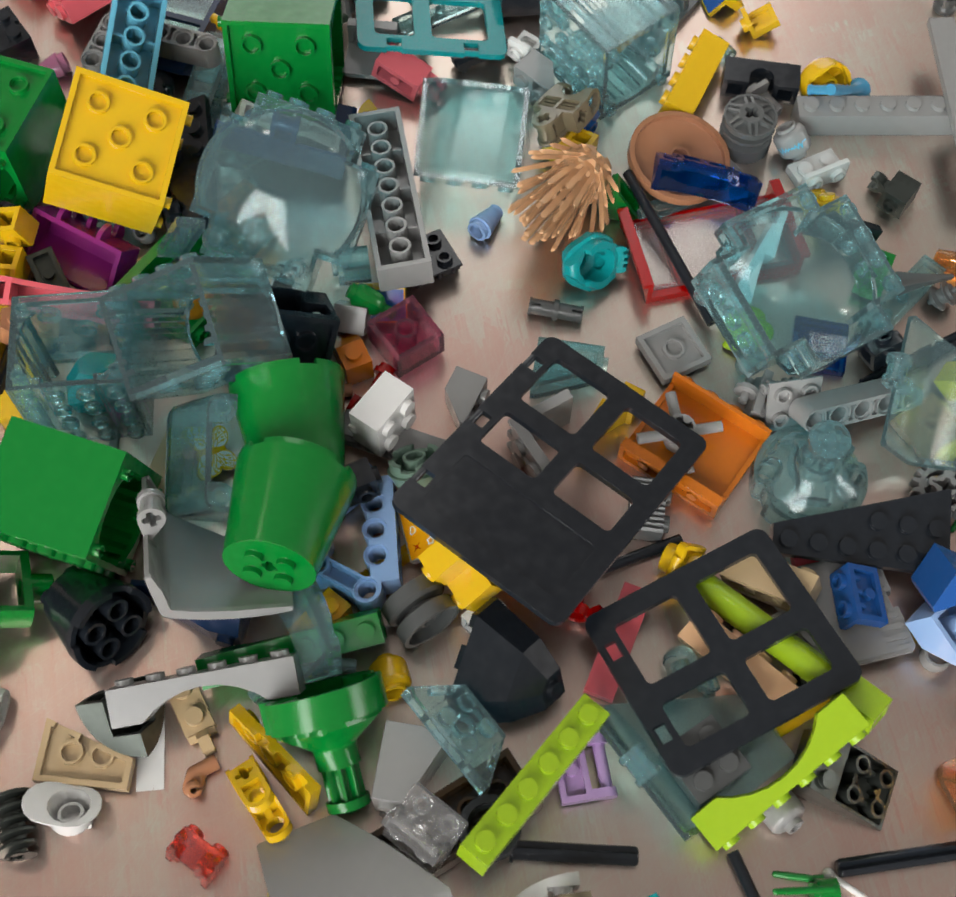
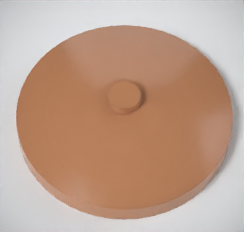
(670, 134)

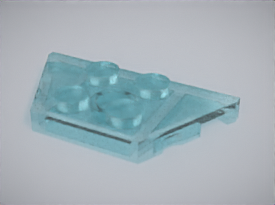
(460, 728)

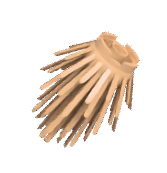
(575, 181)

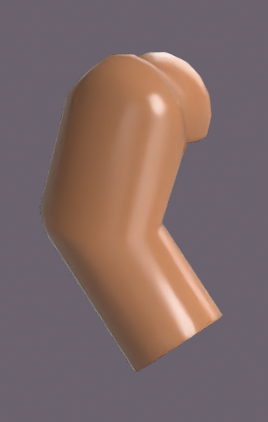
(196, 776)

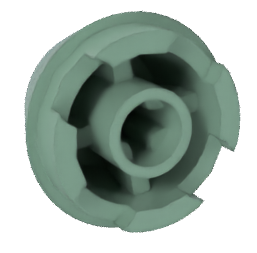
(407, 462)

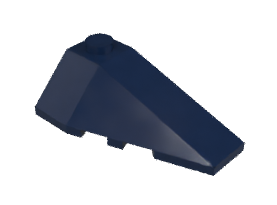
(222, 631)

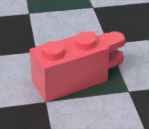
(402, 72)

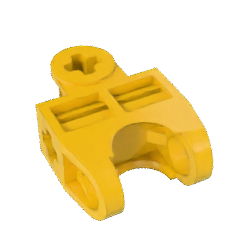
(259, 799)

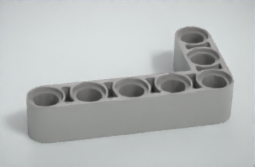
(176, 44)

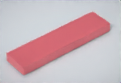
(600, 680)

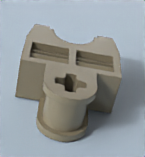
(563, 112)

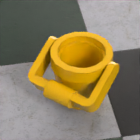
(679, 555)

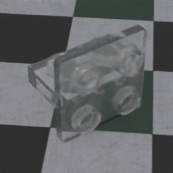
(424, 828)

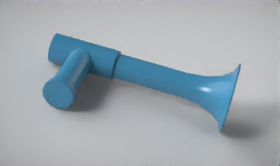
(858, 87)

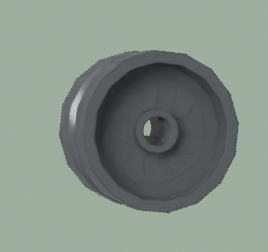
(419, 611)

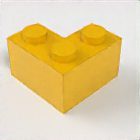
(468, 585)

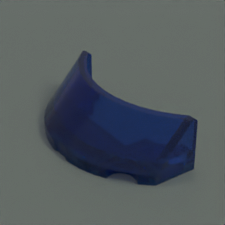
(705, 179)

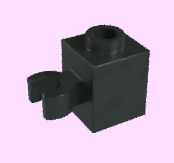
(895, 194)

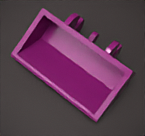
(87, 254)

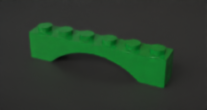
(353, 631)

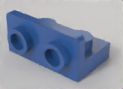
(858, 596)

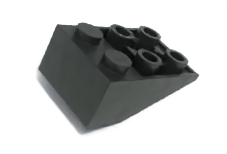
(851, 786)

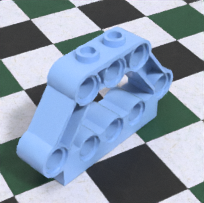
(385, 576)

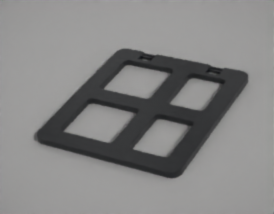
(725, 654)

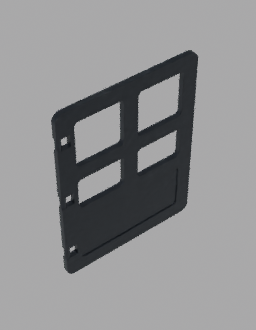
(515, 523)

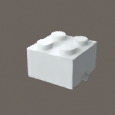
(383, 414)

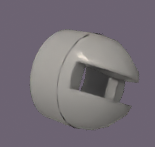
(145, 237)

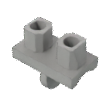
(751, 396)

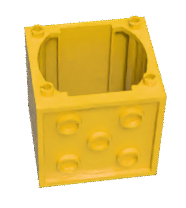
(116, 151)

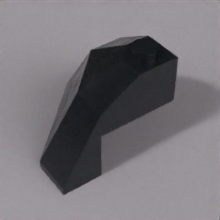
(507, 665)

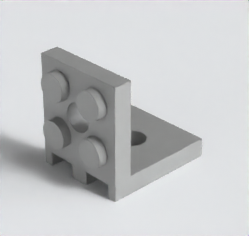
(523, 444)

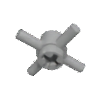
(674, 411)

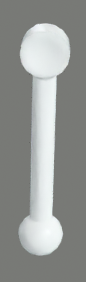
(829, 872)

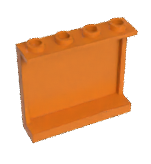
(726, 452)

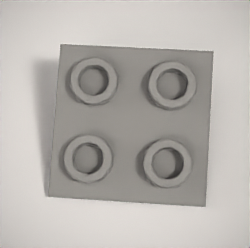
(782, 394)

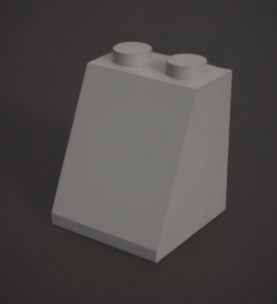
(405, 757)

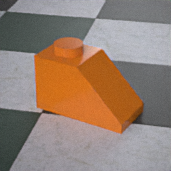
(353, 358)

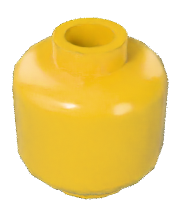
(394, 674)

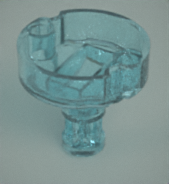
(807, 472)

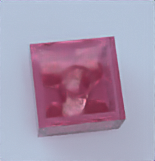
(405, 336)

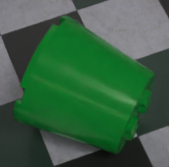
(293, 402)
(285, 512)

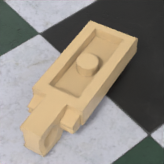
(195, 719)

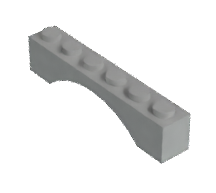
(269, 677)

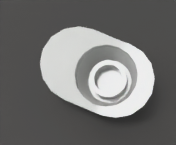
(62, 806)

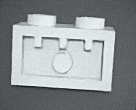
(818, 170)

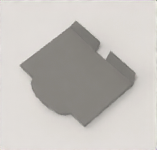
(864, 642)

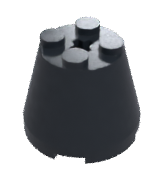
(96, 616)

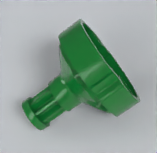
(328, 723)

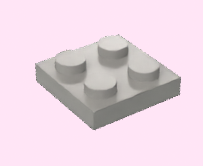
(673, 349)

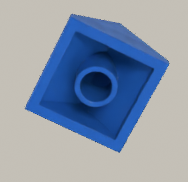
(937, 578)

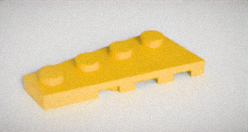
(280, 763)

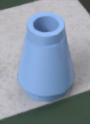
(484, 223)

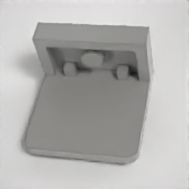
(360, 62)

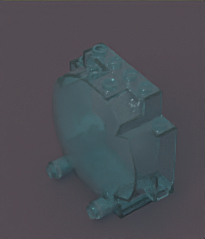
(285, 188)
(797, 284)

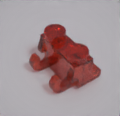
(197, 854)

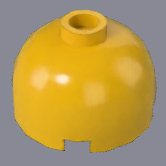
(824, 72)

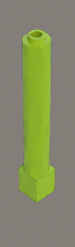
(793, 651)

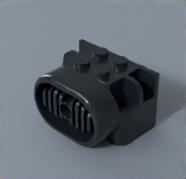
(307, 333)

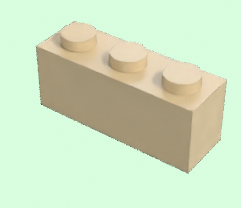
(752, 580)

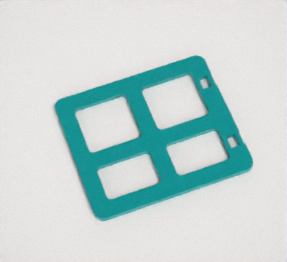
(423, 41)

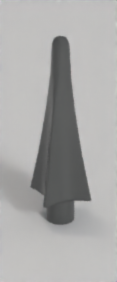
(914, 281)

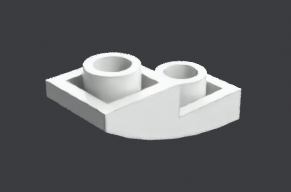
(557, 884)

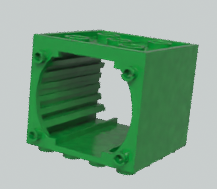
(284, 49)
(29, 126)
(70, 498)

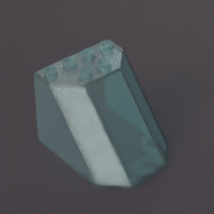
(472, 132)

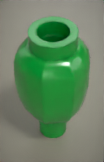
(367, 297)

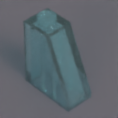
(560, 378)

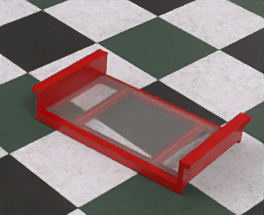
(691, 234)

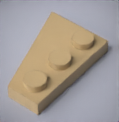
(80, 761)

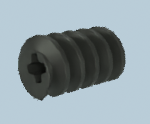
(13, 829)

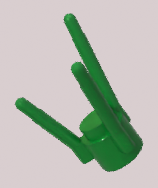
(818, 886)

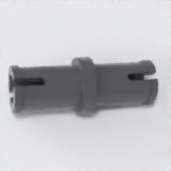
(555, 310)

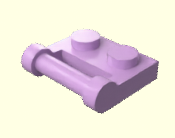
(576, 784)

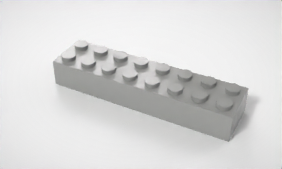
(395, 213)

